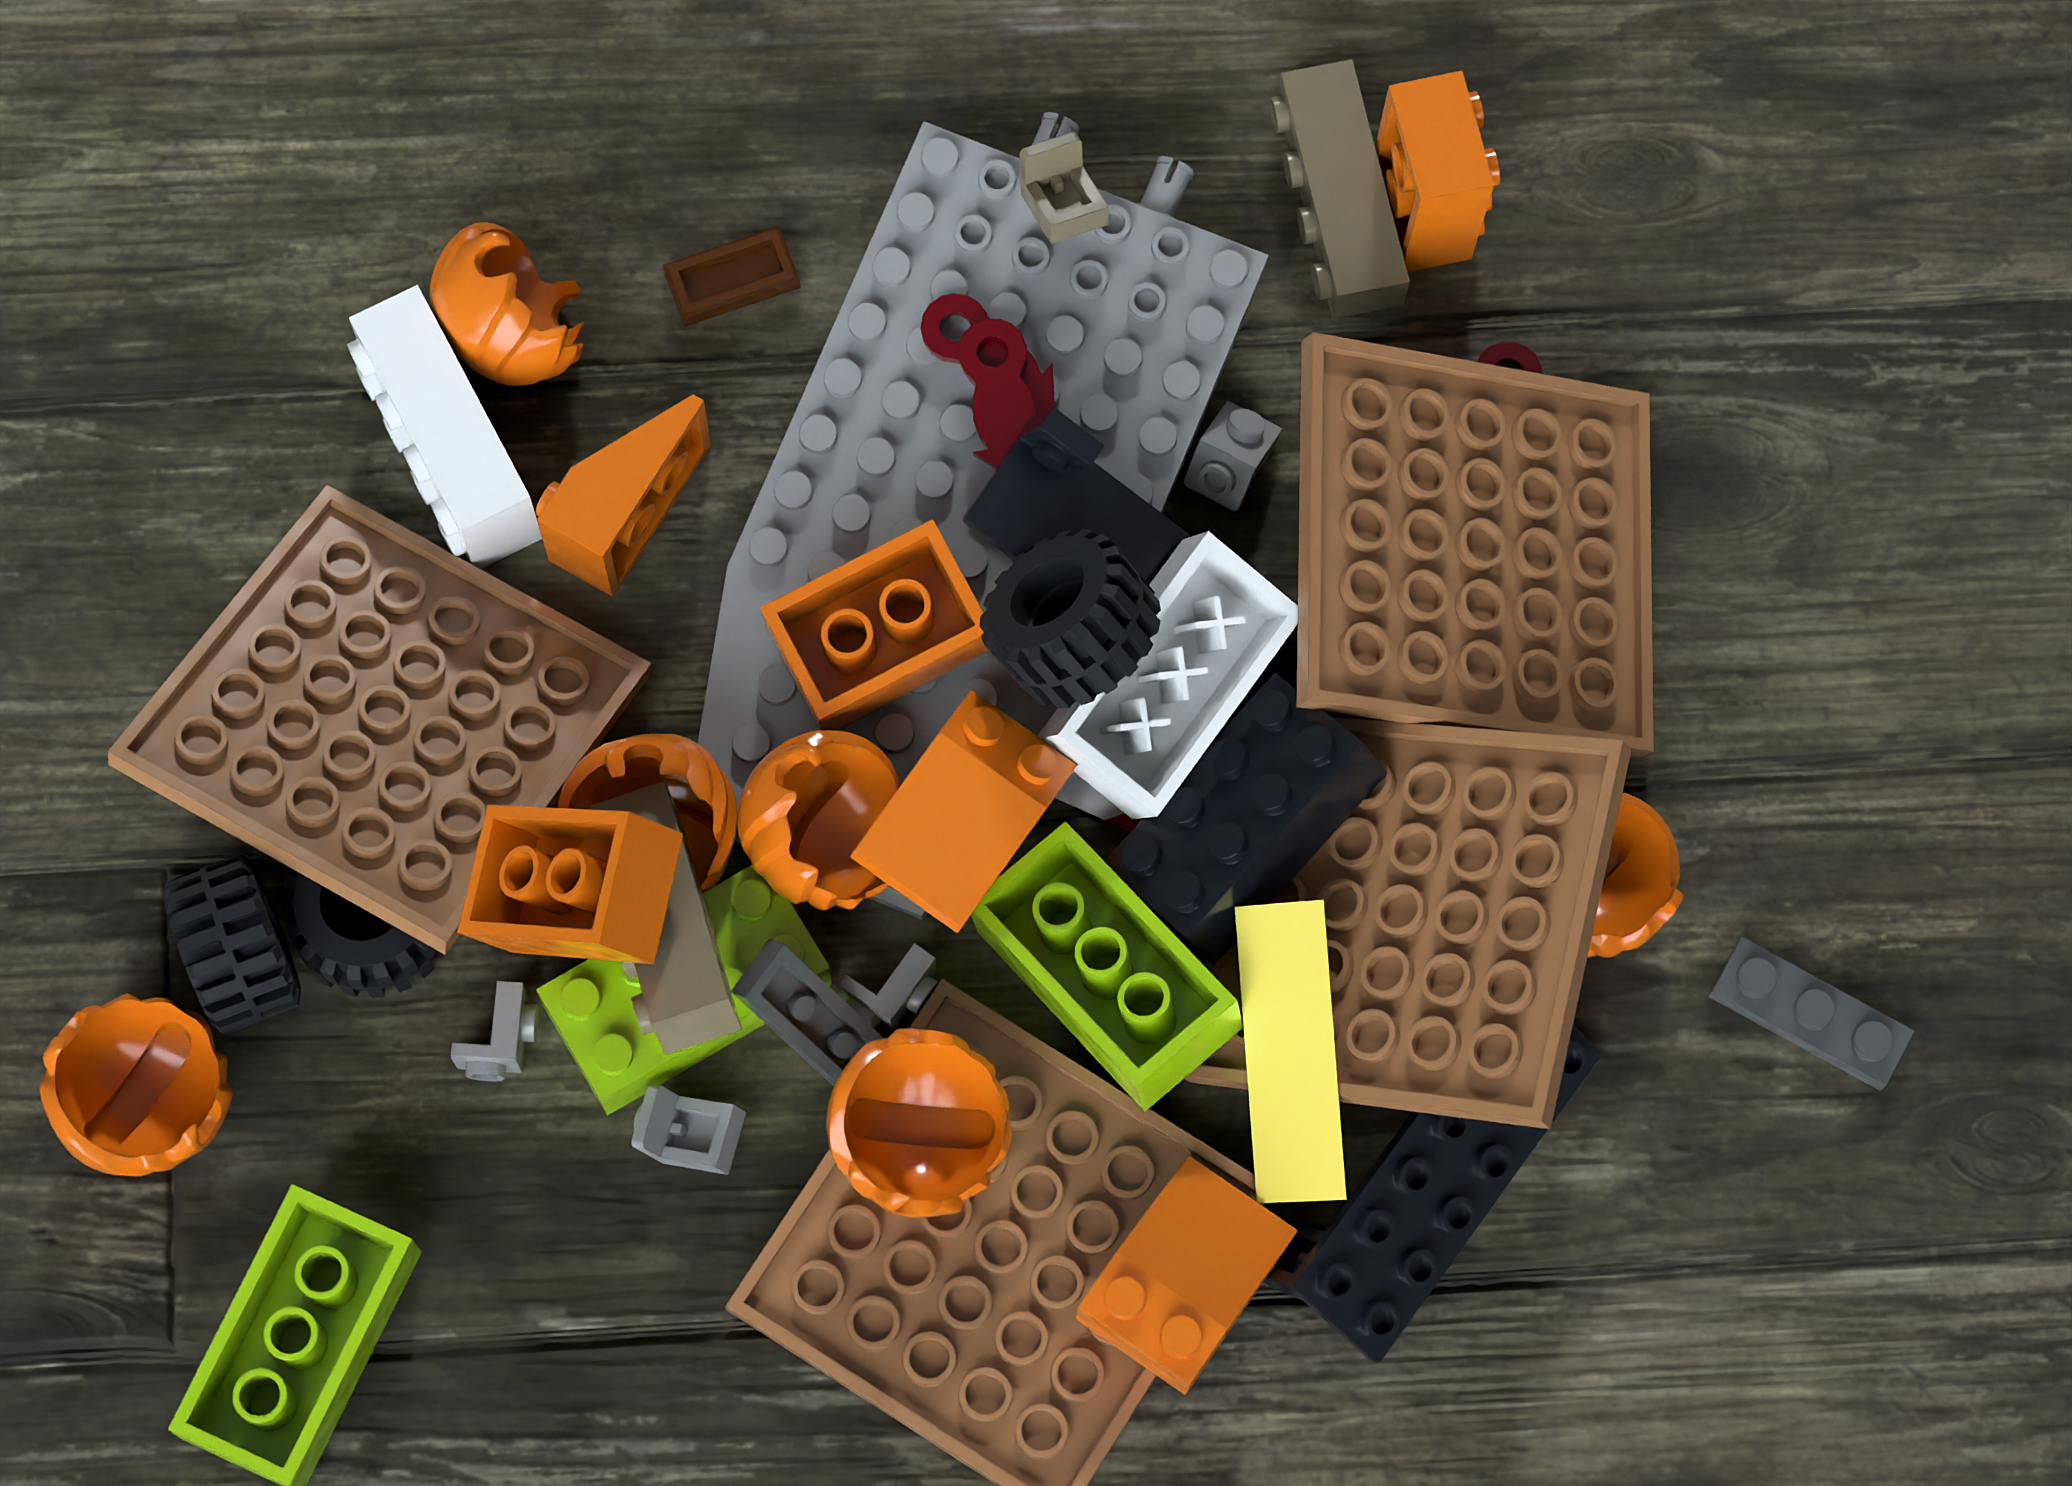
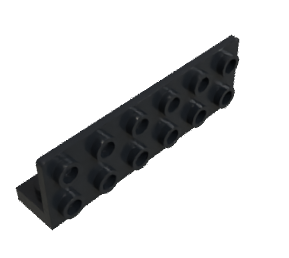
(1055, 486)
(1411, 1217)

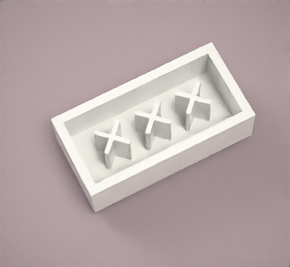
(442, 430)
(1210, 649)

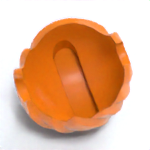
(500, 310)
(692, 776)
(810, 811)
(1638, 881)
(135, 1085)
(918, 1122)

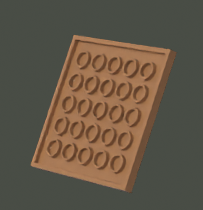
(1473, 545)
(374, 710)
(1457, 919)
(973, 1312)

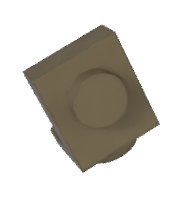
(1060, 188)

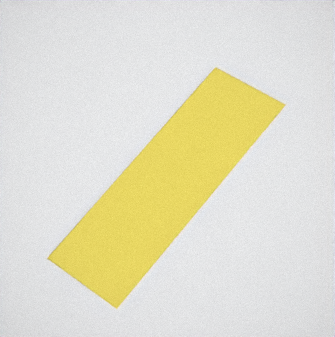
(1290, 1052)

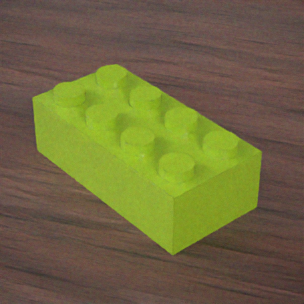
(1106, 966)
(596, 1010)
(296, 1339)

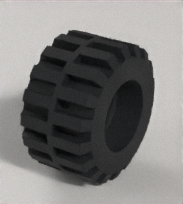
(1070, 618)
(232, 944)
(343, 961)

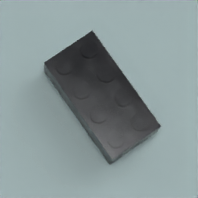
(1246, 817)

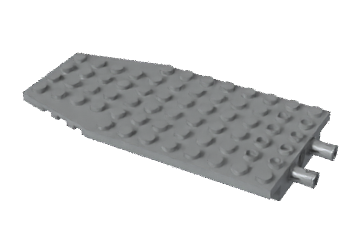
(888, 430)

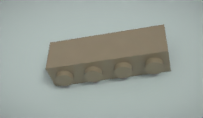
(1340, 190)
(687, 987)

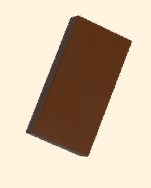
(731, 276)

